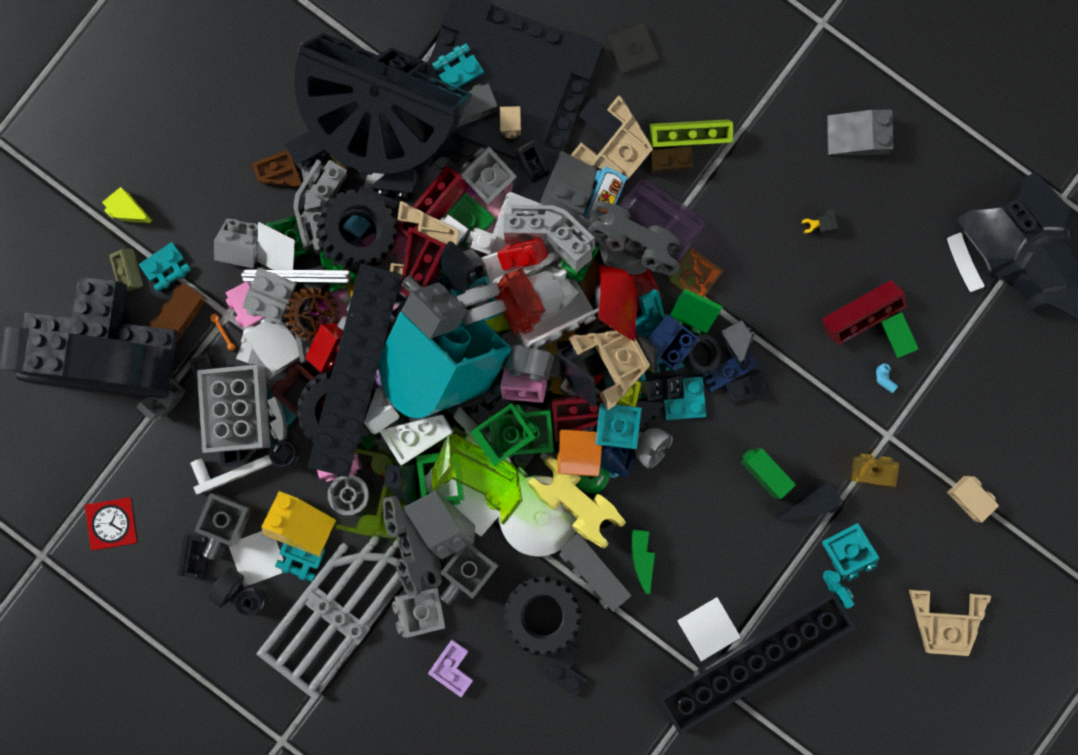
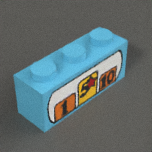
(606, 188)

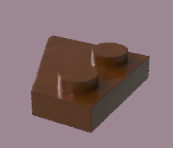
(277, 170)

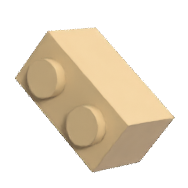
(973, 498)

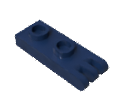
(727, 372)

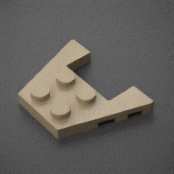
(624, 150)
(428, 226)
(620, 355)
(948, 632)

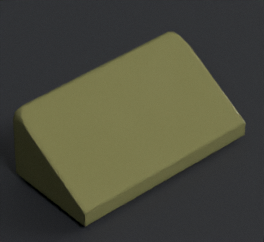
(126, 268)

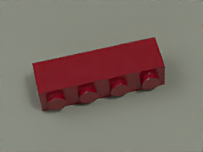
(437, 198)
(864, 312)

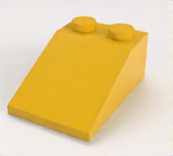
(297, 524)

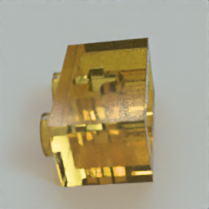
(885, 476)

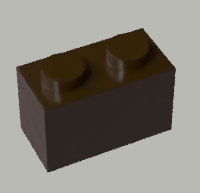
(671, 161)

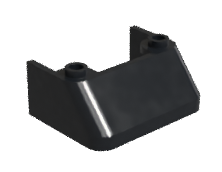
(584, 367)

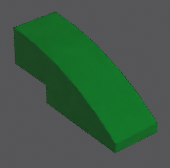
(642, 559)

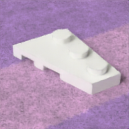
(415, 437)

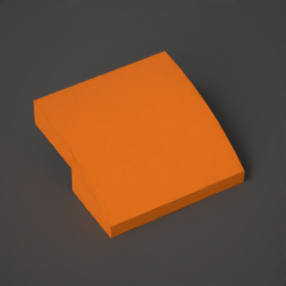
(579, 453)

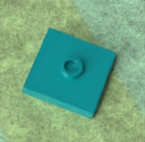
(618, 426)

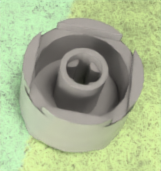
(548, 291)

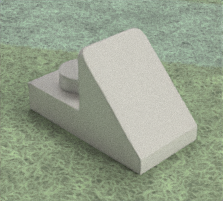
(569, 290)
(380, 412)

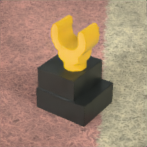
(825, 223)

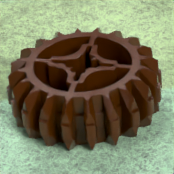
(310, 306)

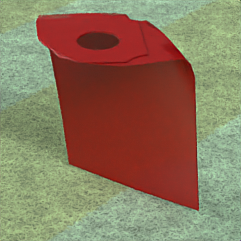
(618, 300)

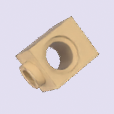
(510, 122)

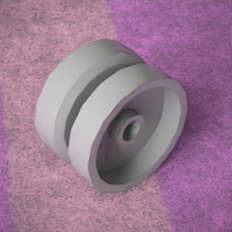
(480, 304)

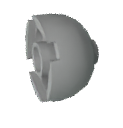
(651, 446)
(348, 495)

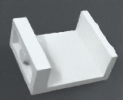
(273, 346)

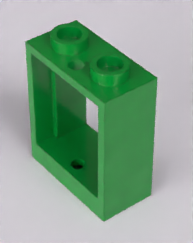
(486, 445)
(455, 500)

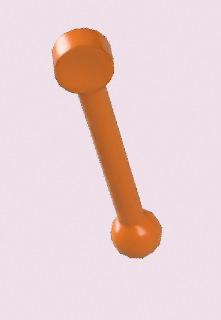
(215, 318)

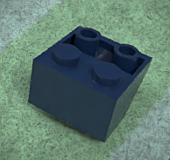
(672, 342)

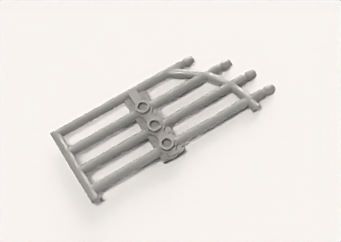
(333, 613)

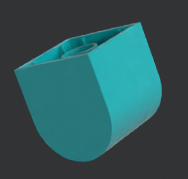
(442, 371)

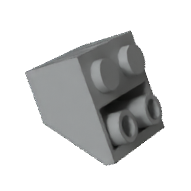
(237, 243)

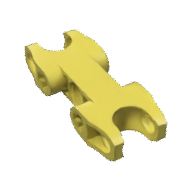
(587, 511)

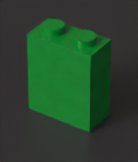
(767, 473)

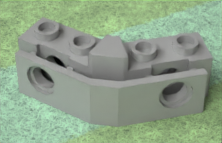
(317, 198)
(556, 229)

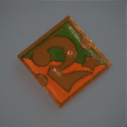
(695, 273)

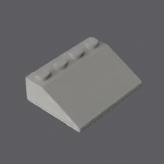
(233, 408)

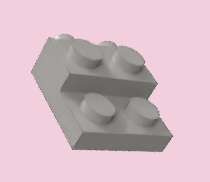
(486, 174)
(269, 296)
(418, 613)

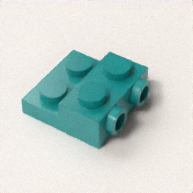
(851, 552)

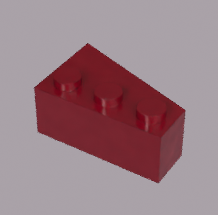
(422, 259)
(573, 414)

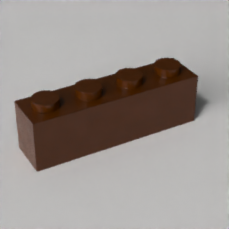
(179, 310)

